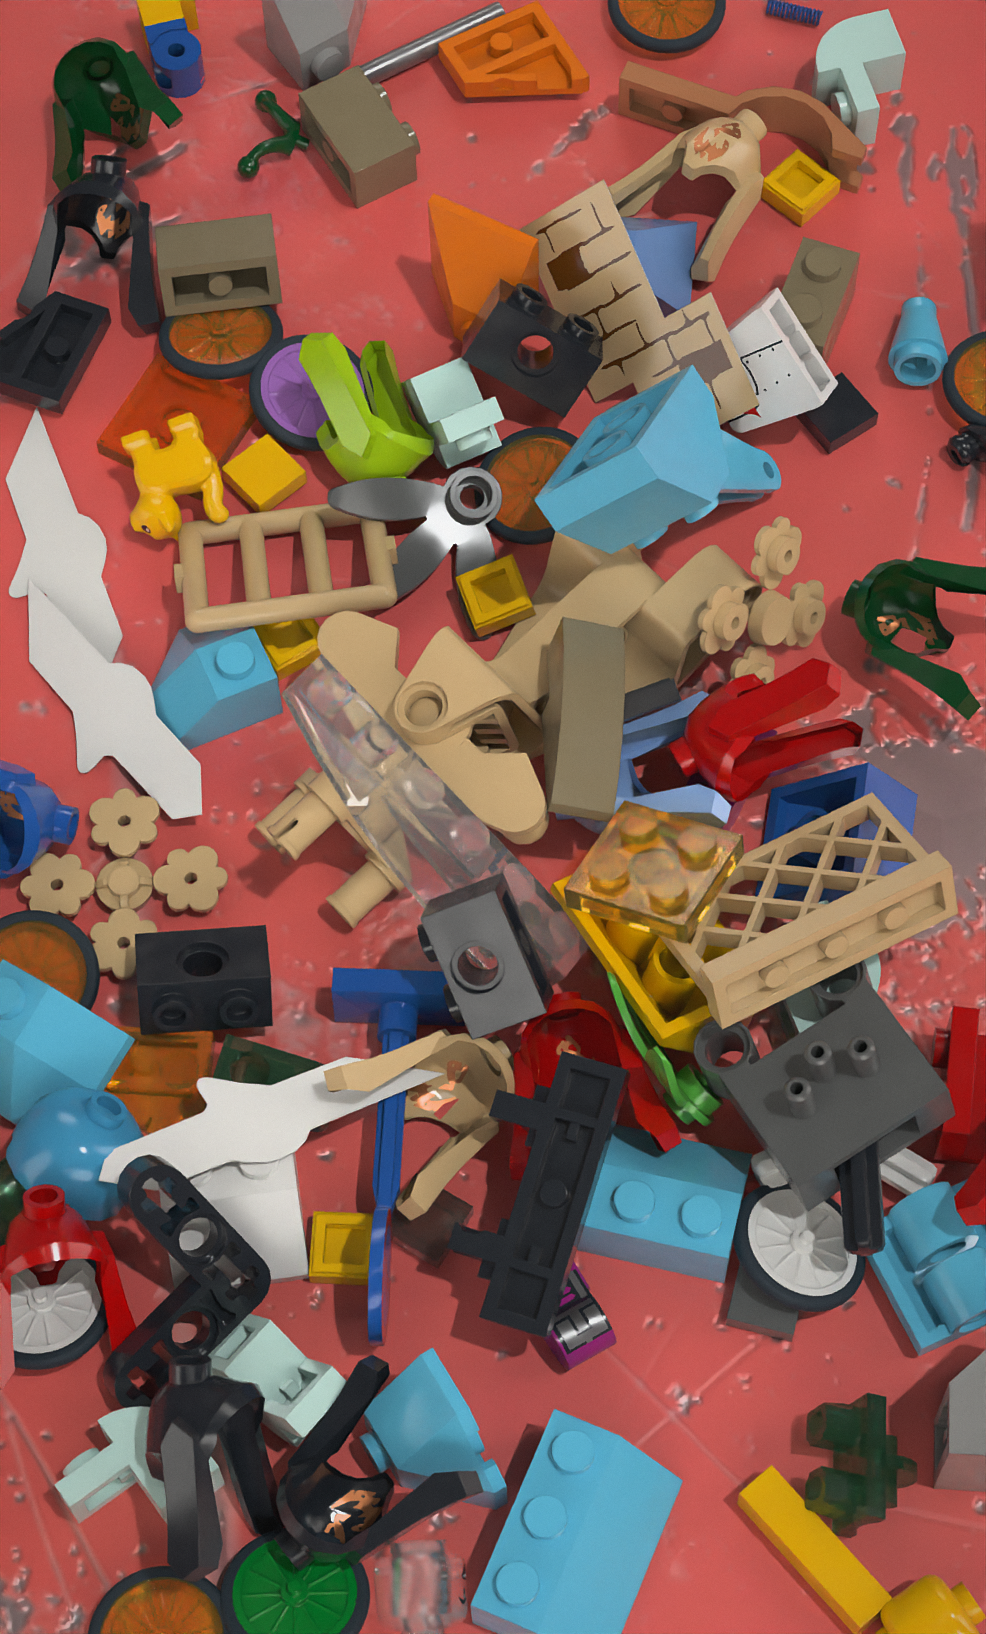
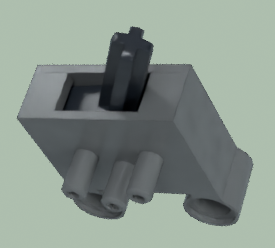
(833, 1100)

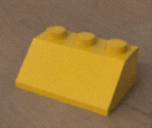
(648, 975)

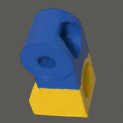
(171, 48)

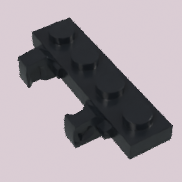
(568, 1145)

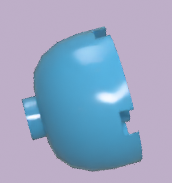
(66, 1143)

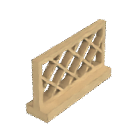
(821, 936)

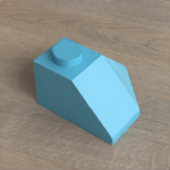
(215, 685)
(50, 1043)
(427, 1428)

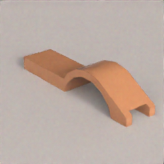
(682, 104)

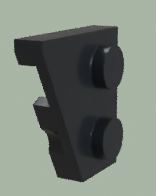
(50, 350)

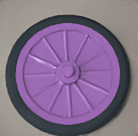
(286, 397)

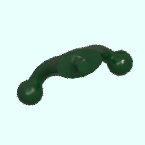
(267, 102)

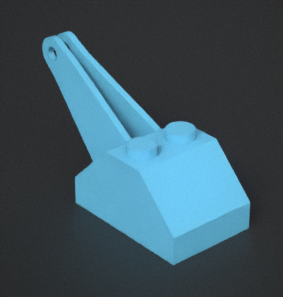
(651, 466)

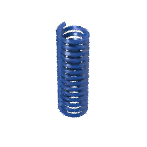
(795, 8)

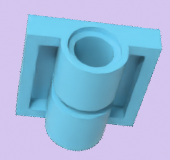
(933, 1267)

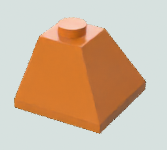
(471, 257)

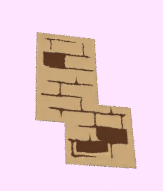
(597, 275)

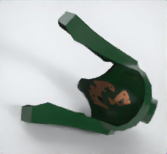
(90, 88)
(904, 596)

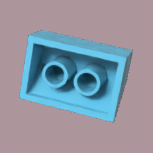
(667, 1206)
(576, 1535)

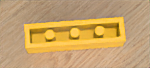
(813, 1550)

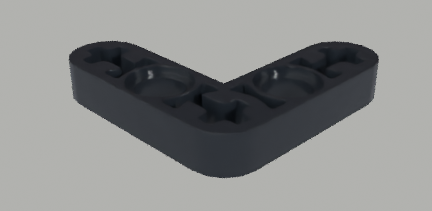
(203, 1290)

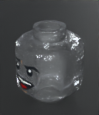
(420, 1587)

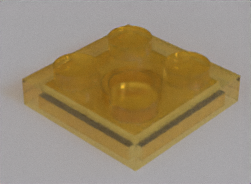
(654, 871)

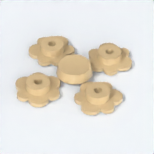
(773, 615)
(125, 882)

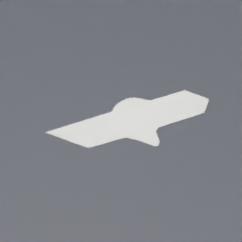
(62, 547)
(112, 710)
(253, 1121)

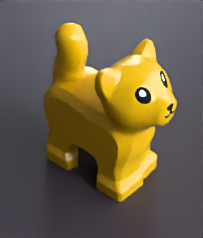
(173, 471)

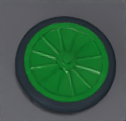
(271, 1596)

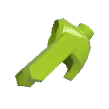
(355, 440)

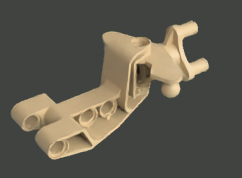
(484, 718)

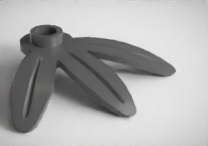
(445, 525)

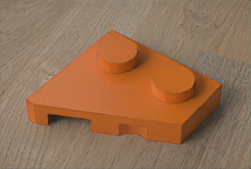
(514, 57)

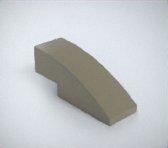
(584, 719)

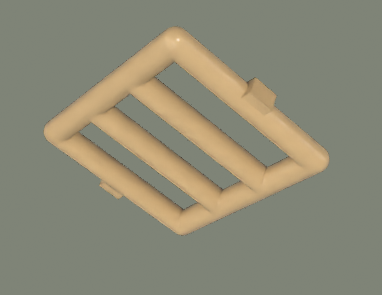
(259, 606)

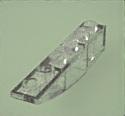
(416, 817)

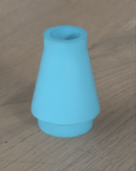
(918, 345)

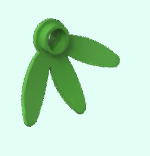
(685, 1090)

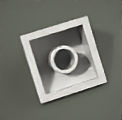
(262, 1206)

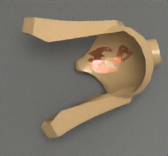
(715, 146)
(472, 1073)

